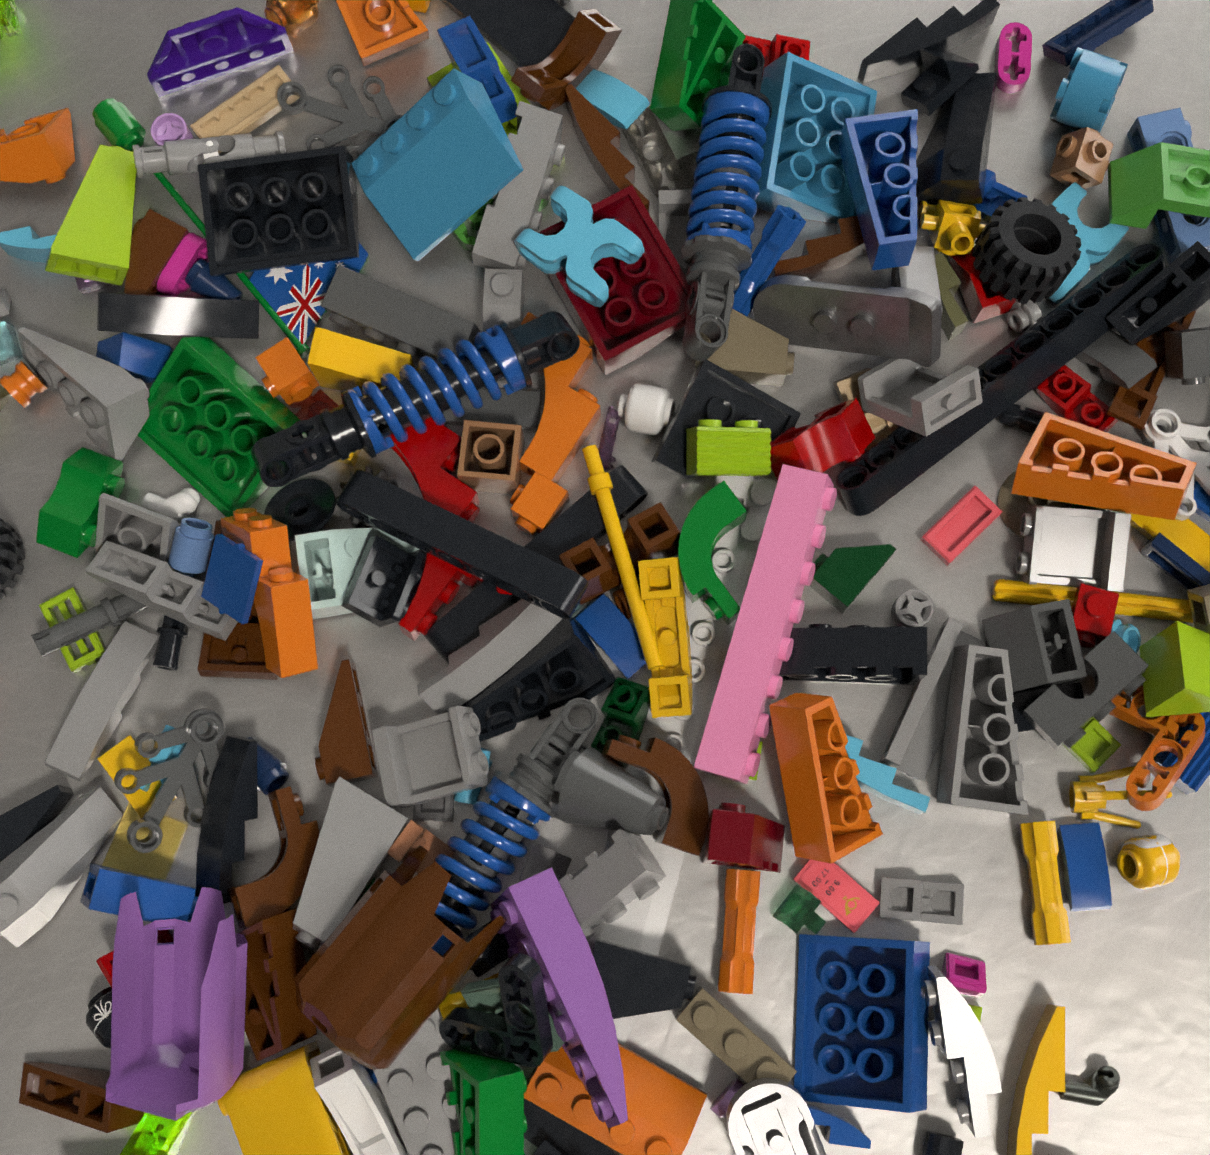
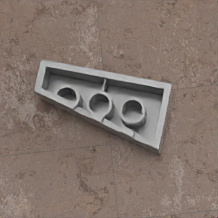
(517, 204)

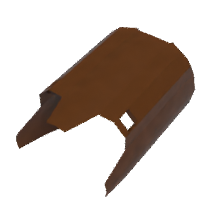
(378, 969)

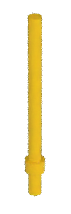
(600, 485)

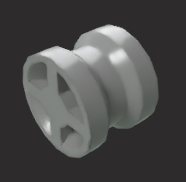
(919, 606)

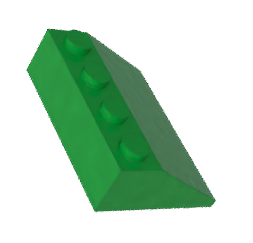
(208, 419)

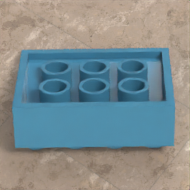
(803, 138)
(438, 163)

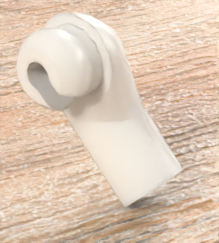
(176, 506)

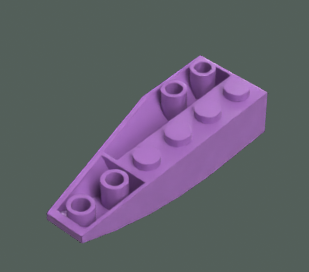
(546, 929)

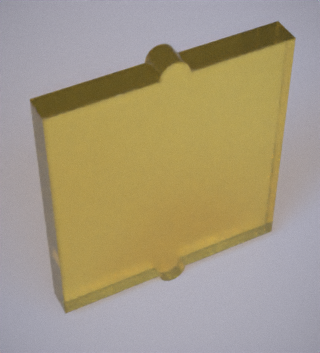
(151, 864)

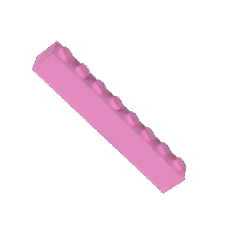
(765, 624)

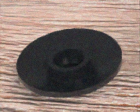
(302, 506)

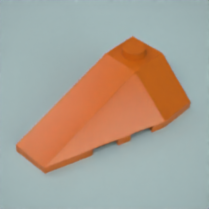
(38, 149)

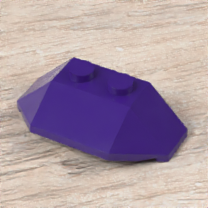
(214, 49)

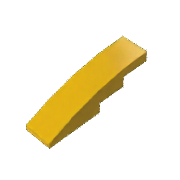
(1040, 1073)

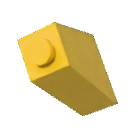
(348, 362)

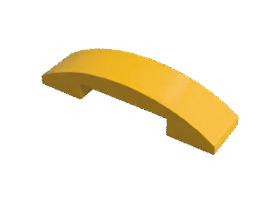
(666, 607)

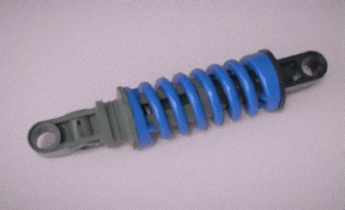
(724, 198)
(501, 824)

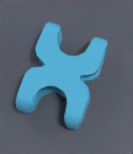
(1095, 241)
(579, 246)

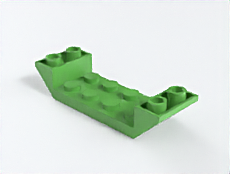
(1158, 178)

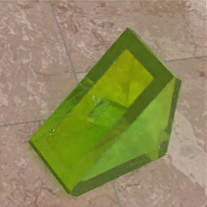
(157, 1136)

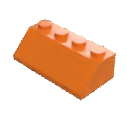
(658, 1104)

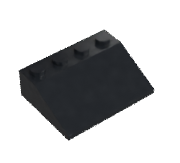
(280, 210)

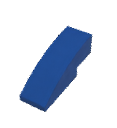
(474, 58)

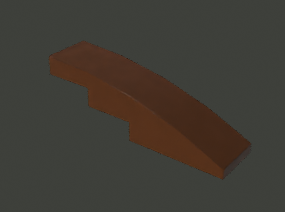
(601, 144)
(826, 253)

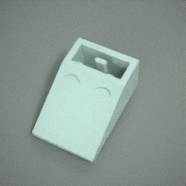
(331, 561)

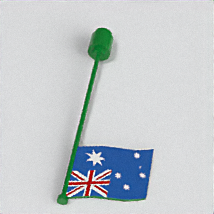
(287, 293)

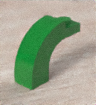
(704, 526)

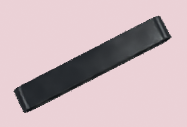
(569, 530)
(463, 544)

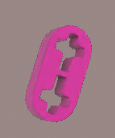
(1005, 57)
(185, 256)

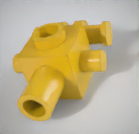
(951, 226)

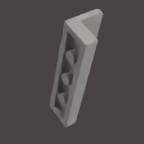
(925, 712)

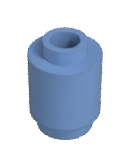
(191, 547)

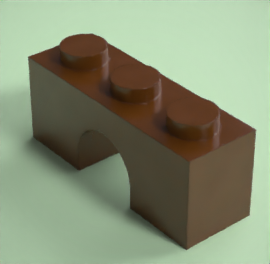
(647, 537)

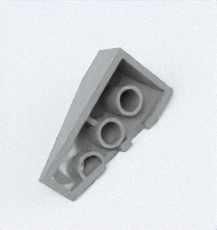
(95, 389)
(50, 863)

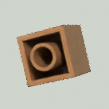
(491, 456)

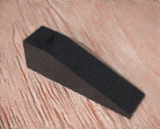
(957, 149)

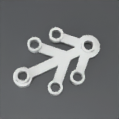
(1173, 440)

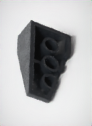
(545, 679)

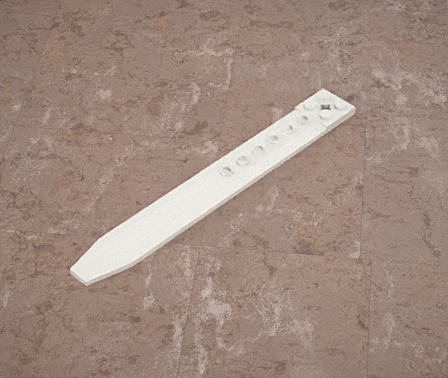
(710, 638)

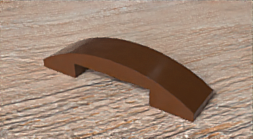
(1137, 402)

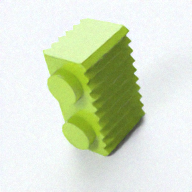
(728, 450)

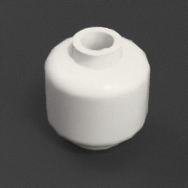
(647, 409)

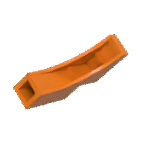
(565, 418)
(280, 595)

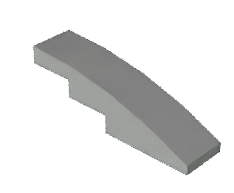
(159, 588)
(489, 656)
(101, 701)

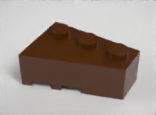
(270, 1003)

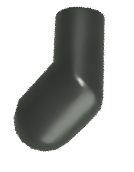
(1093, 1090)

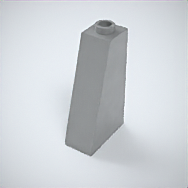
(345, 860)

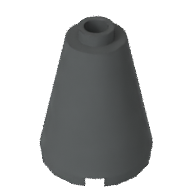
(606, 796)

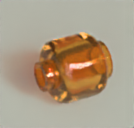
(292, 14)

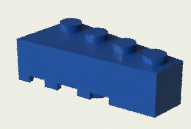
(882, 180)

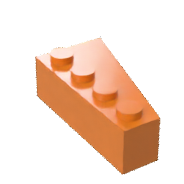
(381, 27)
(1100, 470)

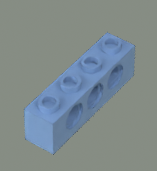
(1173, 229)

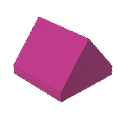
(965, 974)

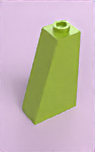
(98, 225)

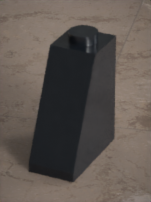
(640, 980)

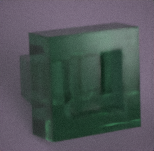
(799, 910)

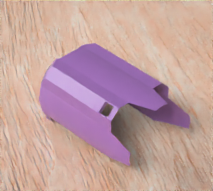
(176, 1003)

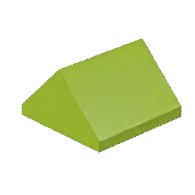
(1177, 671)

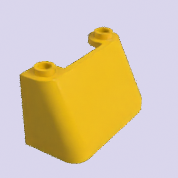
(281, 1111)

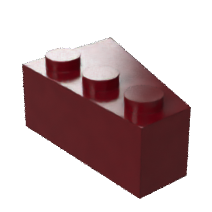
(743, 839)

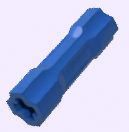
(776, 239)

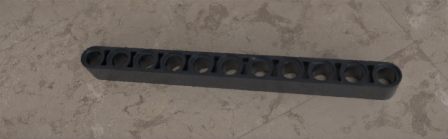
(1003, 381)

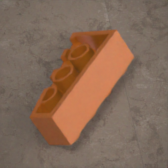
(819, 779)

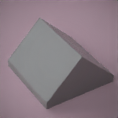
(134, 527)

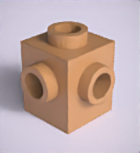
(1081, 158)

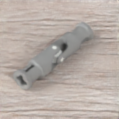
(182, 155)

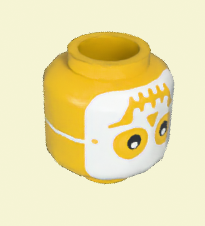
(1149, 861)

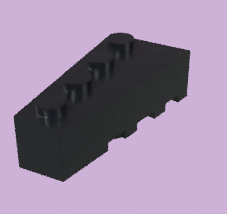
(857, 655)

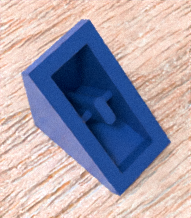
(135, 354)

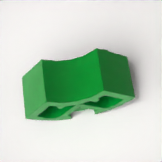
(71, 513)

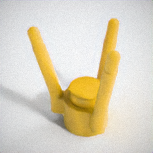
(1088, 797)

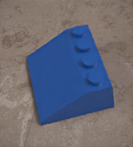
(862, 1022)

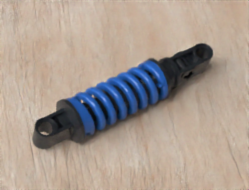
(376, 413)

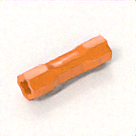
(737, 961)

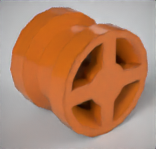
(23, 384)

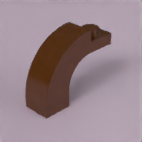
(579, 53)
(680, 787)
(287, 876)

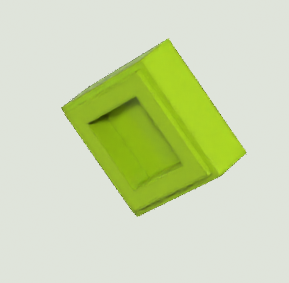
(1094, 746)

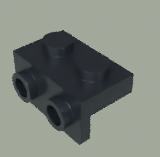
(383, 582)

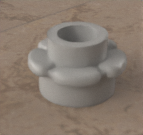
(1023, 316)

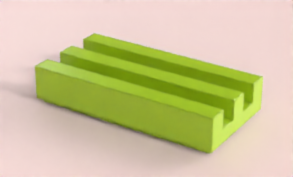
(88, 657)

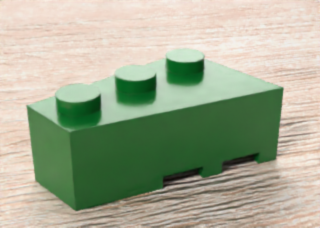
(691, 58)
(487, 1104)

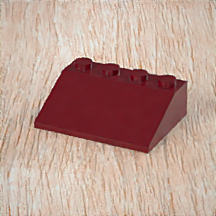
(644, 297)

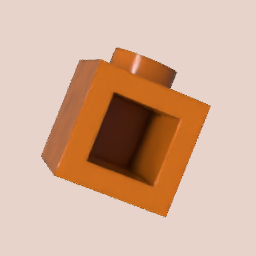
(286, 372)
(537, 504)

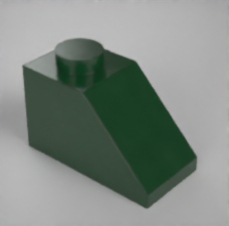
(848, 572)

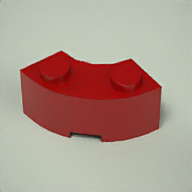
(832, 437)

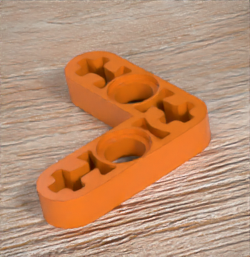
(1166, 733)

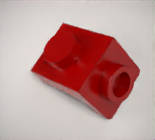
(1093, 614)

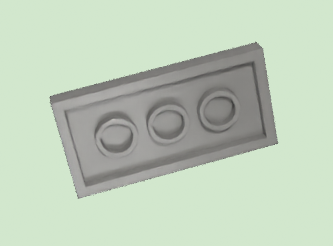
(417, 1093)

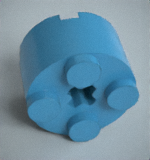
(1088, 90)

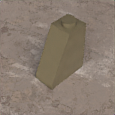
(753, 352)

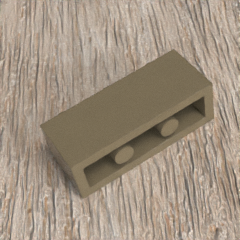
(731, 1039)

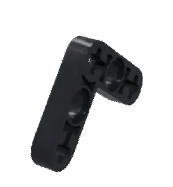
(524, 1038)

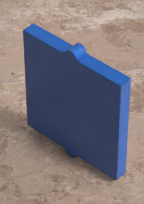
(232, 578)

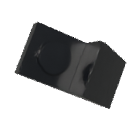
(940, 80)

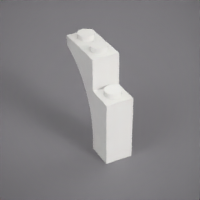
(355, 1104)

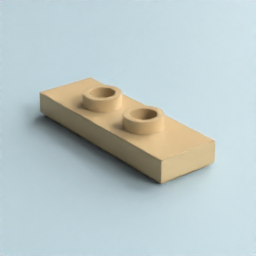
(246, 108)

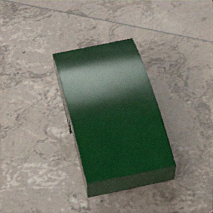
(624, 713)

